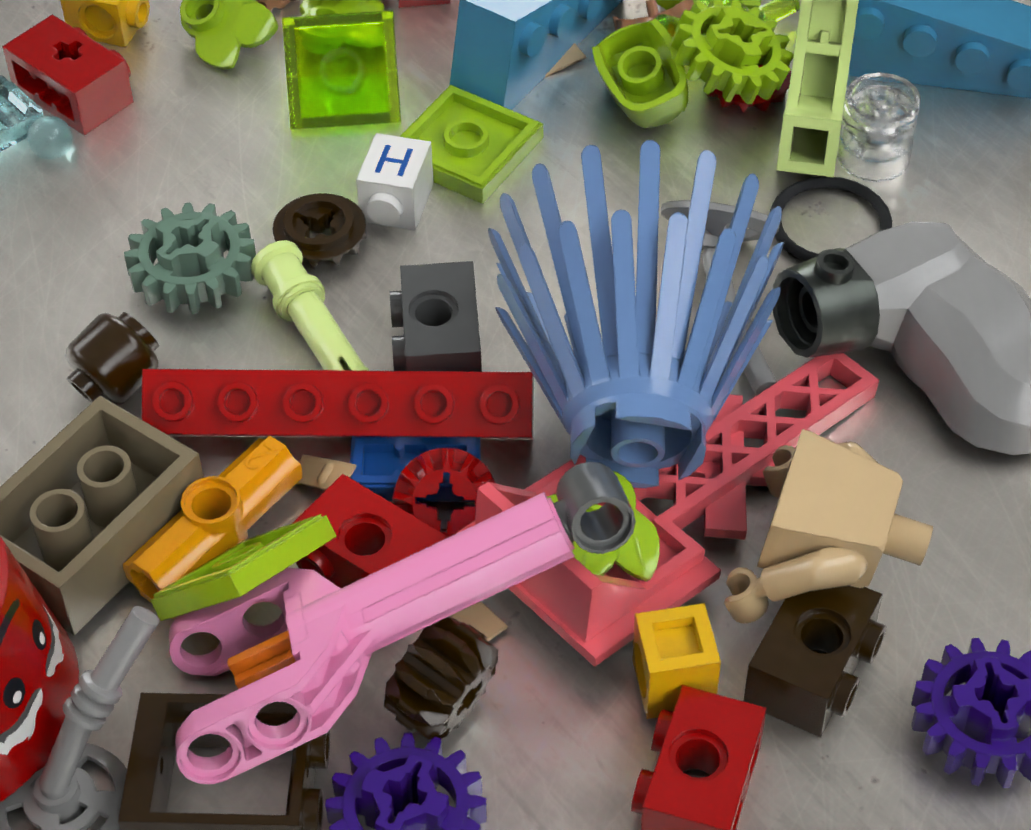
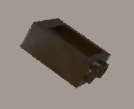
(153, 760)

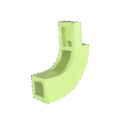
(817, 87)

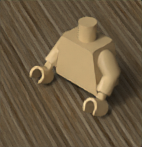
(827, 525)

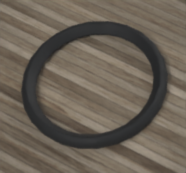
(827, 182)

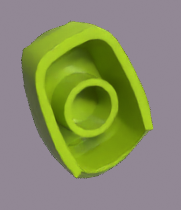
(642, 73)

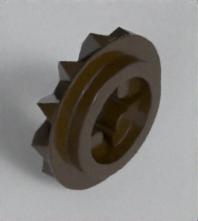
(316, 214)

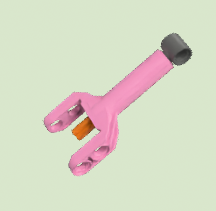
(328, 632)

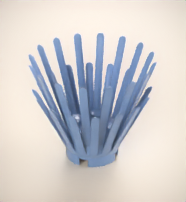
(638, 393)

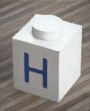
(395, 181)

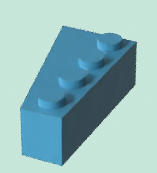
(946, 43)
(513, 44)

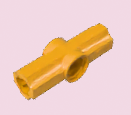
(214, 516)

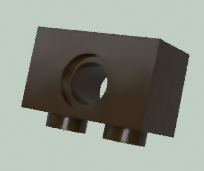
(809, 685)

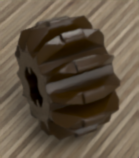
(440, 678)

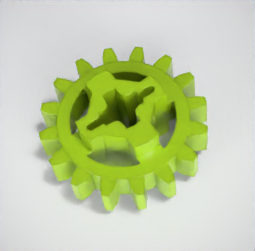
(731, 50)

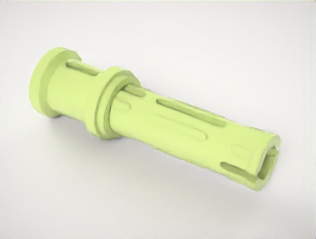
(301, 300)

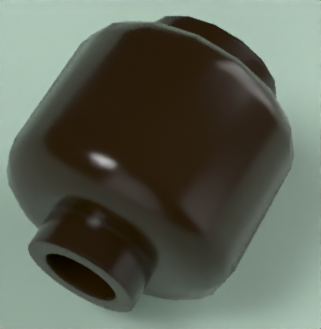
(111, 358)

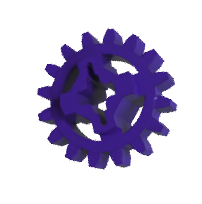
(980, 718)
(399, 779)

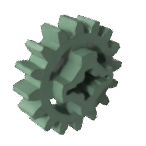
(190, 258)

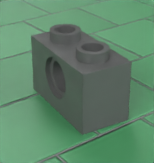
(437, 317)

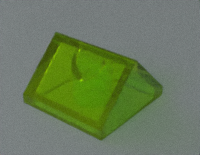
(341, 70)

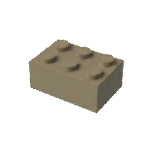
(91, 506)

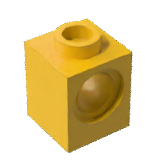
(107, 20)
(671, 651)

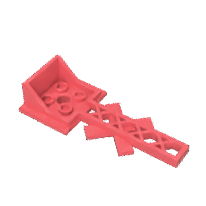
(598, 610)

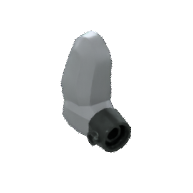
(939, 312)

